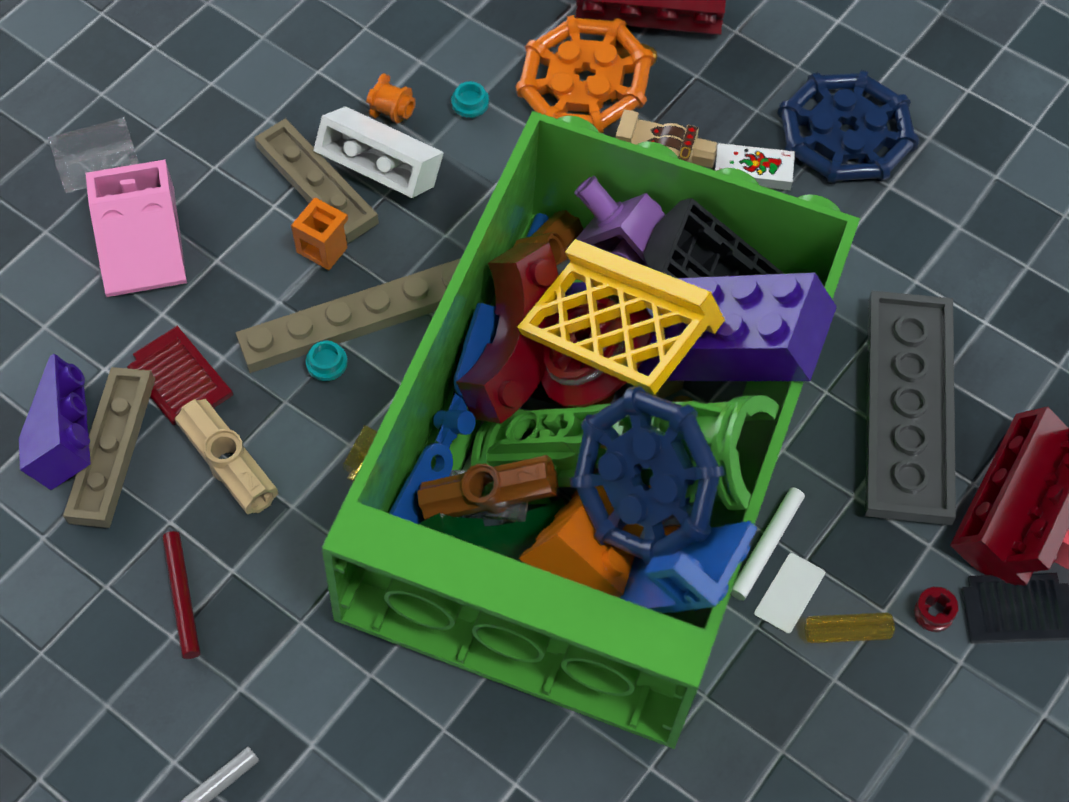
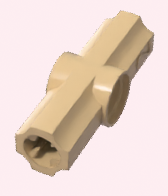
(240, 471)

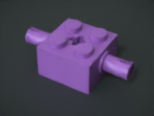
(618, 226)

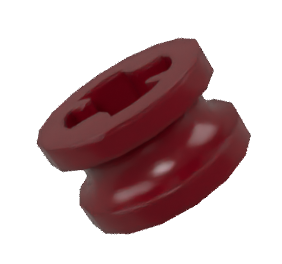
(930, 597)

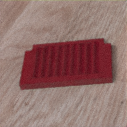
(179, 373)

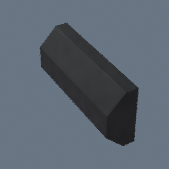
(697, 244)

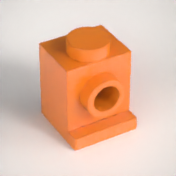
(320, 233)

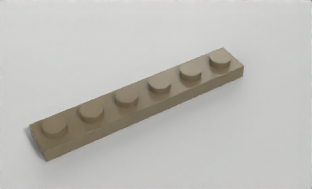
(345, 317)

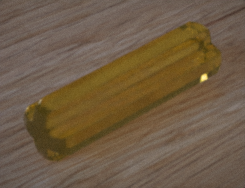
(849, 627)

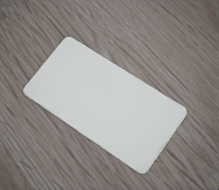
(789, 593)

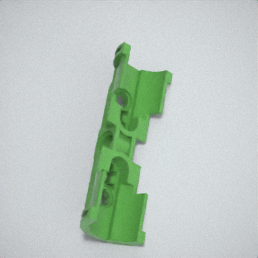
(560, 437)

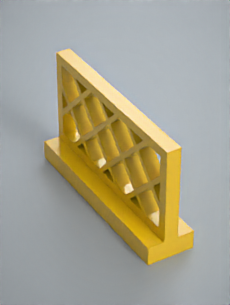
(644, 288)

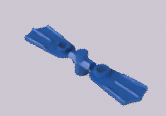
(450, 422)

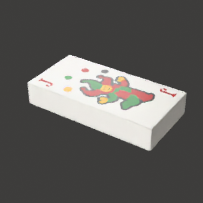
(768, 166)

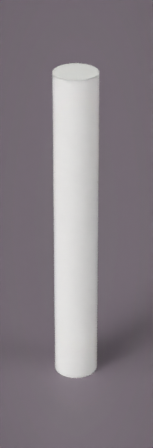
(767, 543)

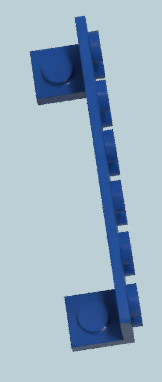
(694, 575)

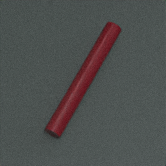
(181, 595)

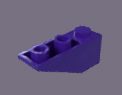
(56, 428)

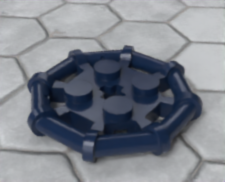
(854, 110)
(622, 478)

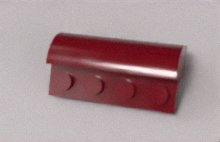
(677, 15)
(1021, 502)

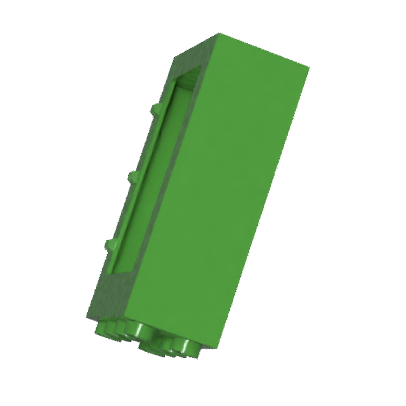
(504, 614)

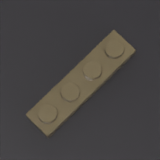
(314, 176)
(110, 447)

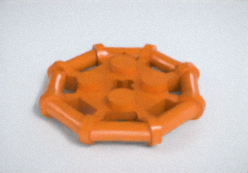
(586, 55)

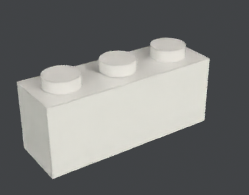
(378, 151)

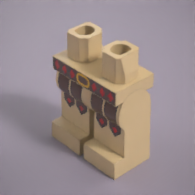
(680, 140)

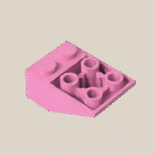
(136, 227)

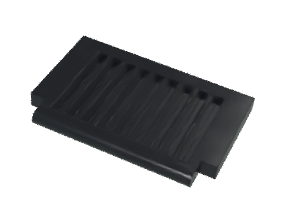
(1016, 612)

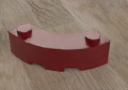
(512, 363)

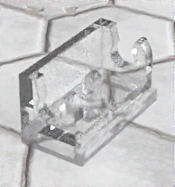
(91, 150)

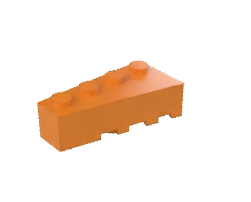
(573, 553)

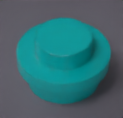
(470, 99)
(326, 360)

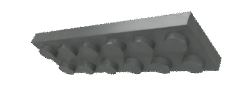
(910, 409)

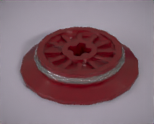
(579, 384)

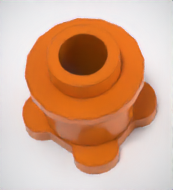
(390, 100)

